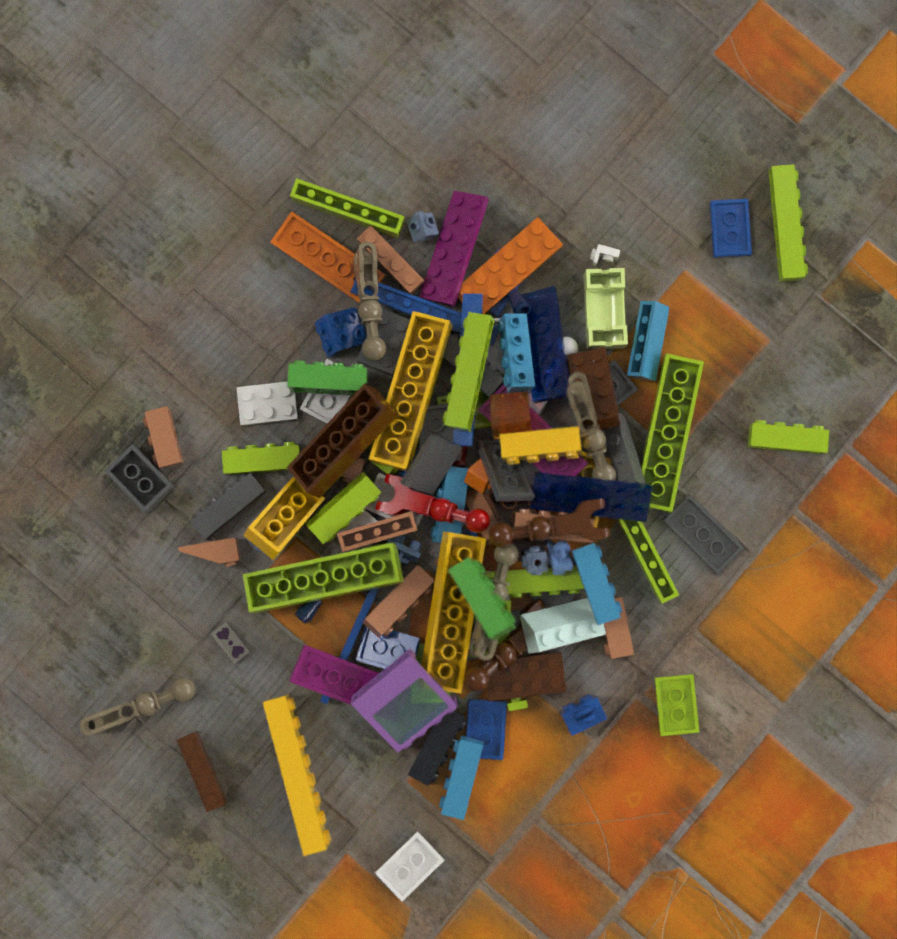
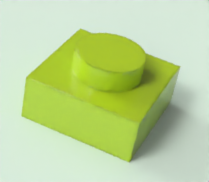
(516, 704)

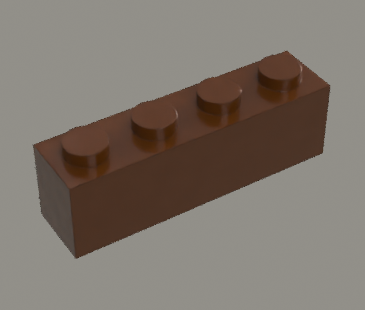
(202, 771)

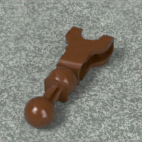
(542, 528)
(505, 653)

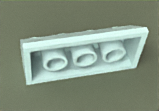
(560, 626)

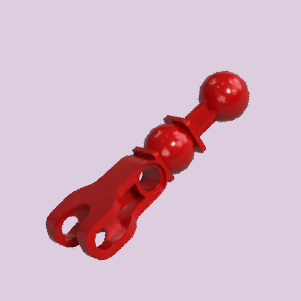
(439, 509)

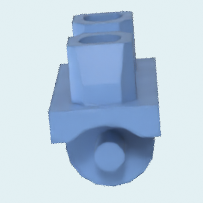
(407, 554)
(559, 556)

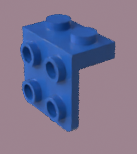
(340, 331)

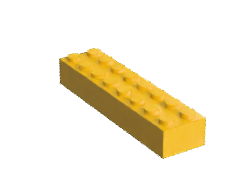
(412, 390)
(450, 614)
(296, 774)

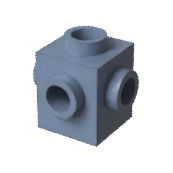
(422, 226)
(533, 554)

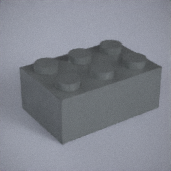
(392, 332)
(140, 478)

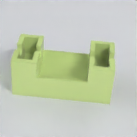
(605, 309)

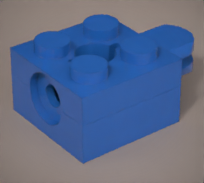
(583, 714)

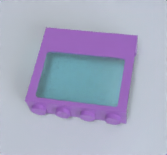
(403, 701)

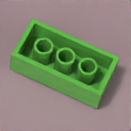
(326, 379)
(482, 598)

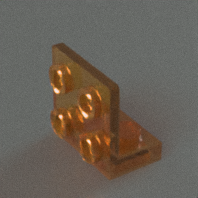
(510, 413)

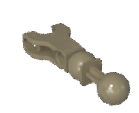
(369, 309)
(592, 437)
(505, 557)
(143, 705)

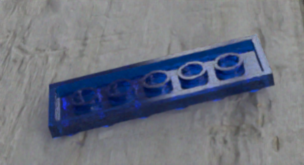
(547, 345)
(566, 492)

